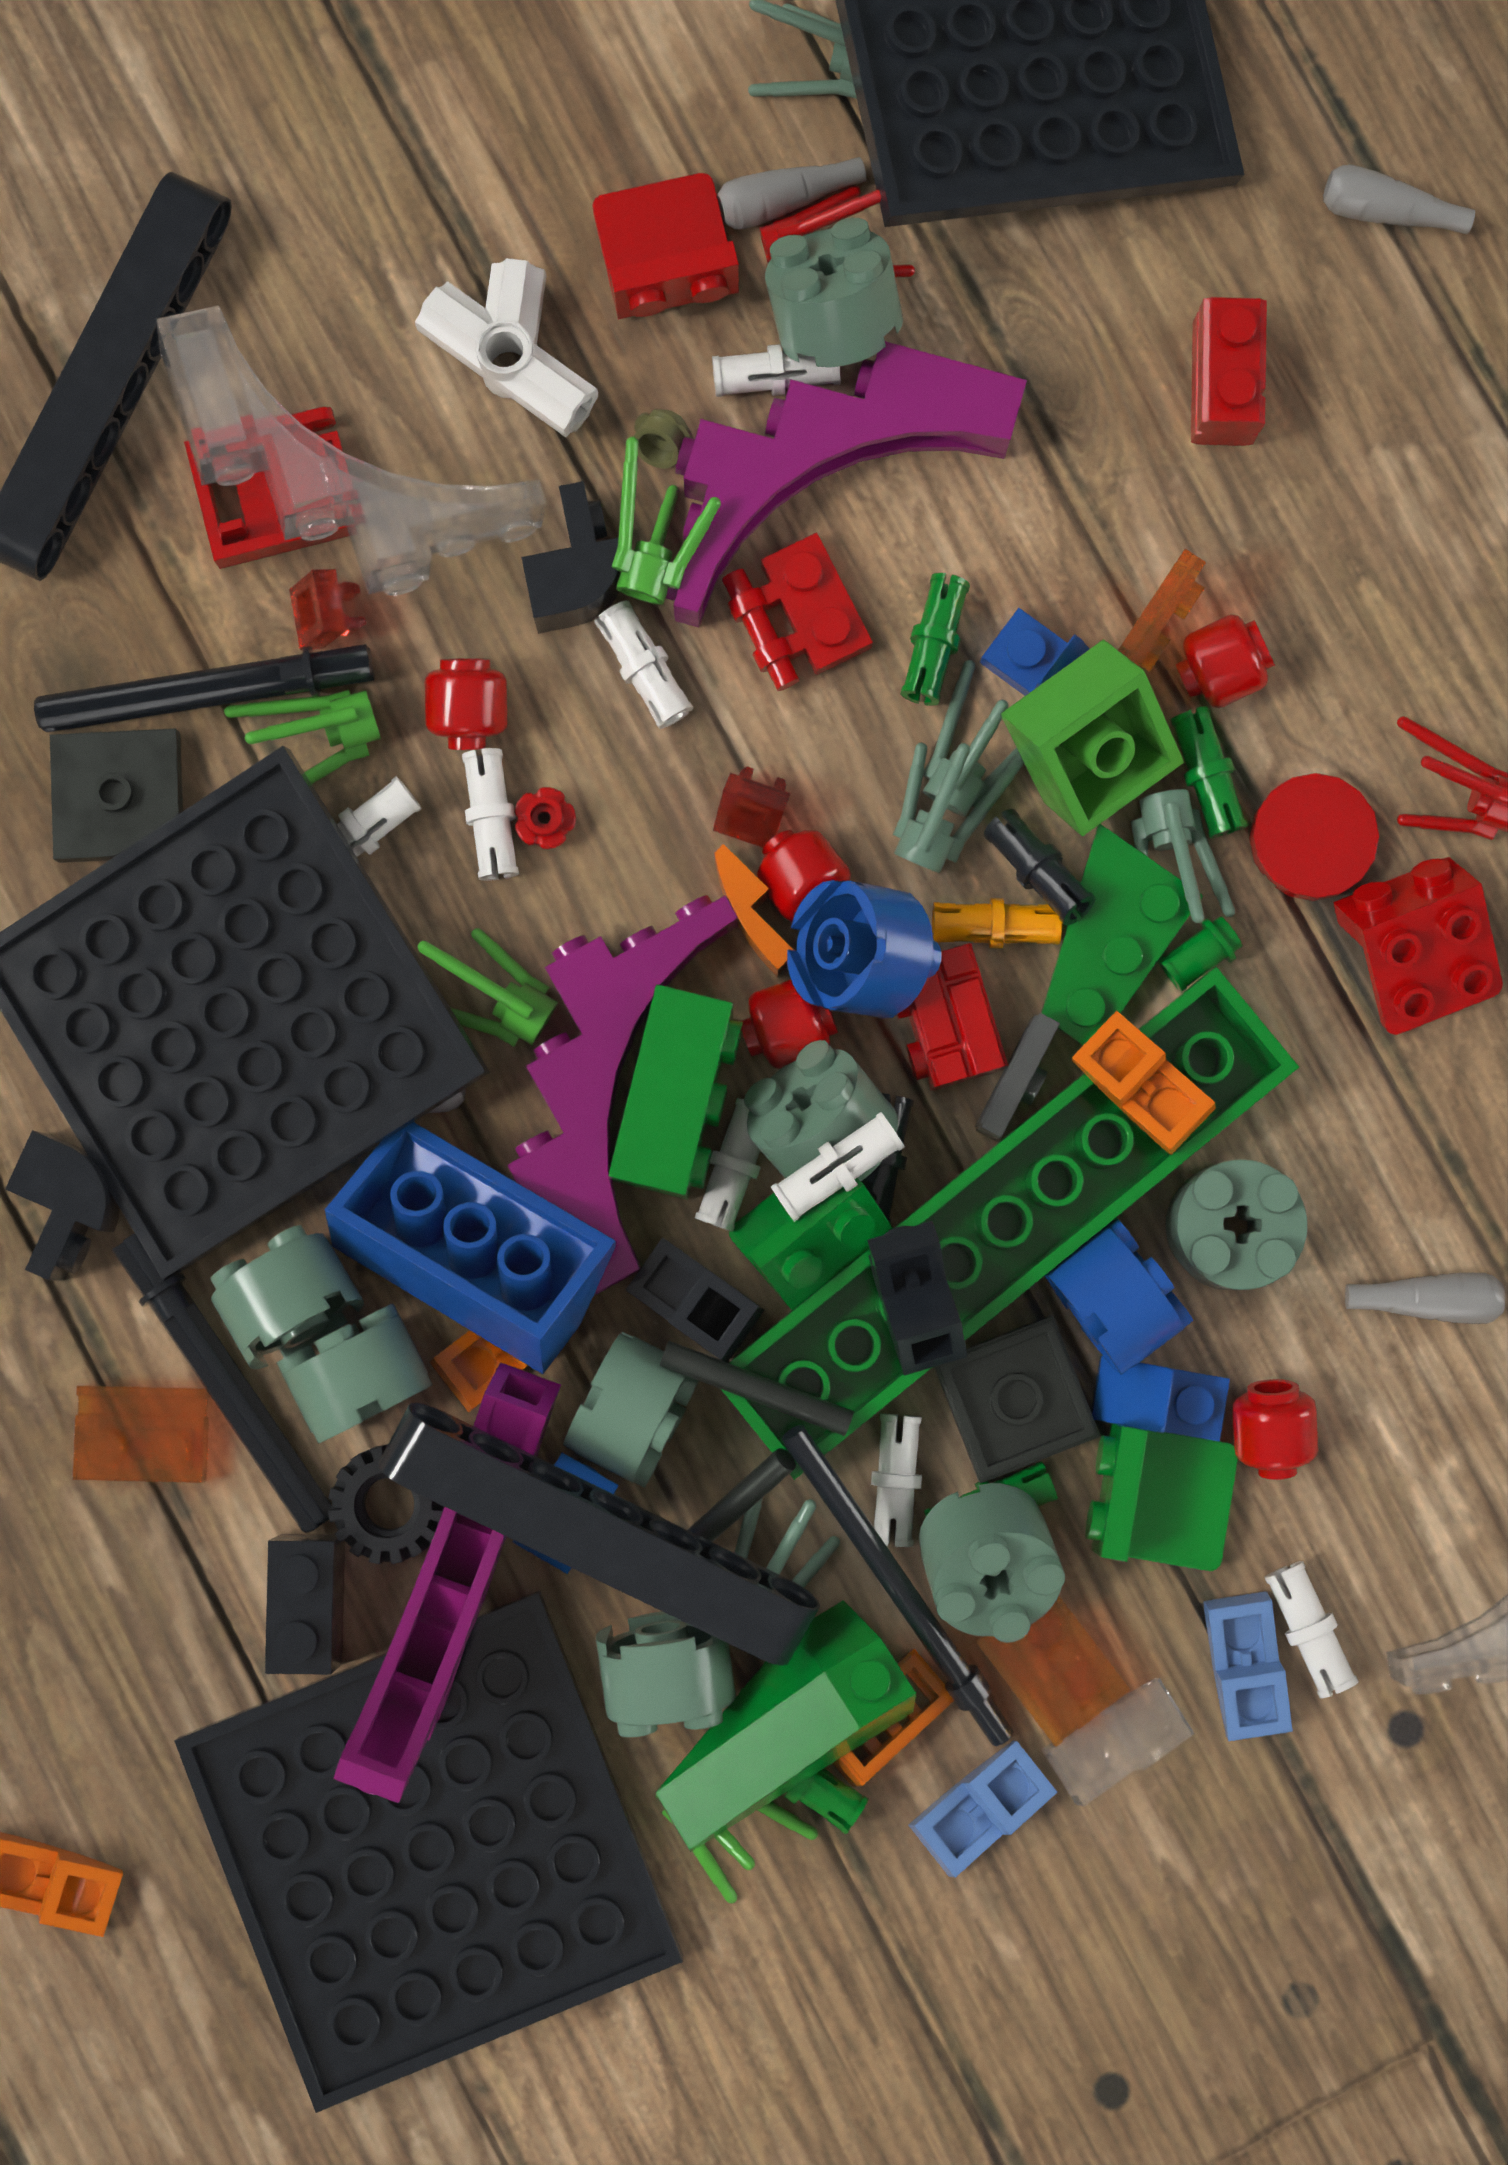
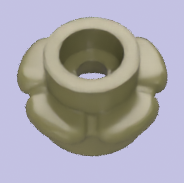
(660, 437)

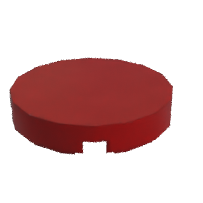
(1314, 836)

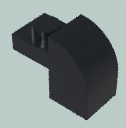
(577, 581)
(75, 1191)
(916, 1297)
(695, 1300)

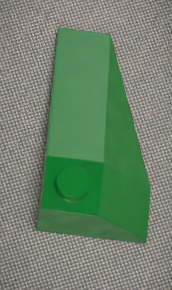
(788, 1726)

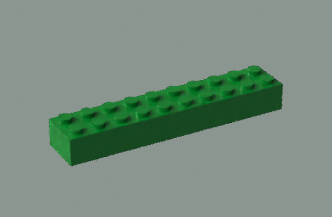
(1017, 1212)

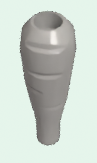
(774, 193)
(1379, 198)
(1444, 1297)

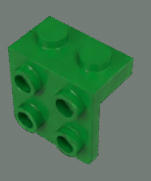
(816, 1247)
(1162, 1498)

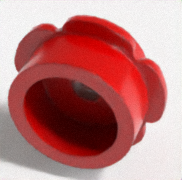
(549, 834)

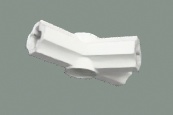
(509, 325)

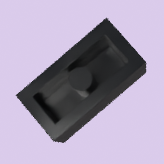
(304, 1604)

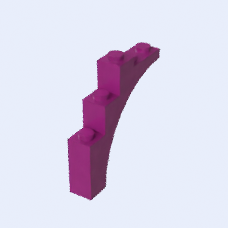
(907, 406)
(582, 1074)
(441, 1609)

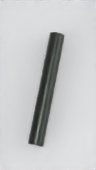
(756, 1388)
(744, 1495)

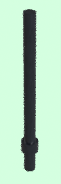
(964, 1681)

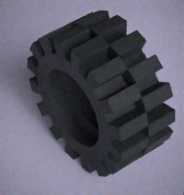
(361, 1532)

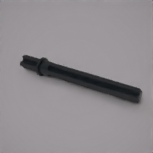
(205, 688)
(226, 1386)

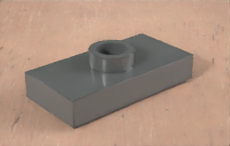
(1020, 1079)

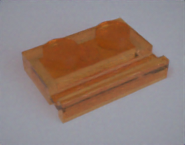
(1176, 596)
(141, 1434)
(1057, 1672)

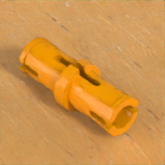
(995, 923)

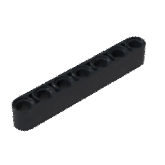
(107, 373)
(598, 1533)

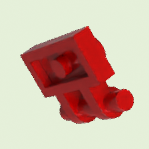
(814, 604)

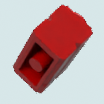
(1228, 371)
(954, 1024)

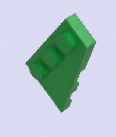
(1118, 940)

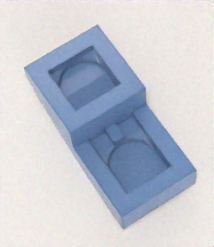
(1247, 1666)
(982, 1808)

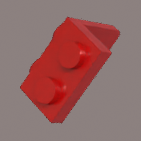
(665, 246)
(1424, 943)

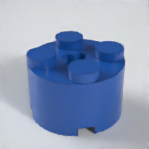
(862, 948)
(1119, 1297)

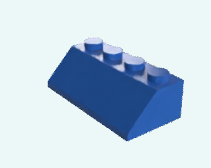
(470, 1244)

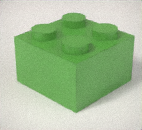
(1093, 737)

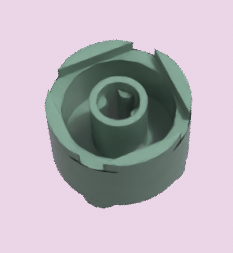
(833, 293)
(812, 1103)
(1263, 1199)
(284, 1296)
(355, 1373)
(630, 1410)
(990, 1562)
(663, 1675)

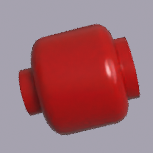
(1225, 661)
(465, 702)
(796, 865)
(784, 1024)
(1275, 1428)

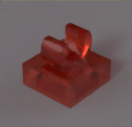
(319, 608)
(751, 809)

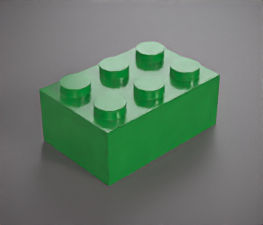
(675, 1093)

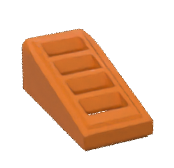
(934, 1690)

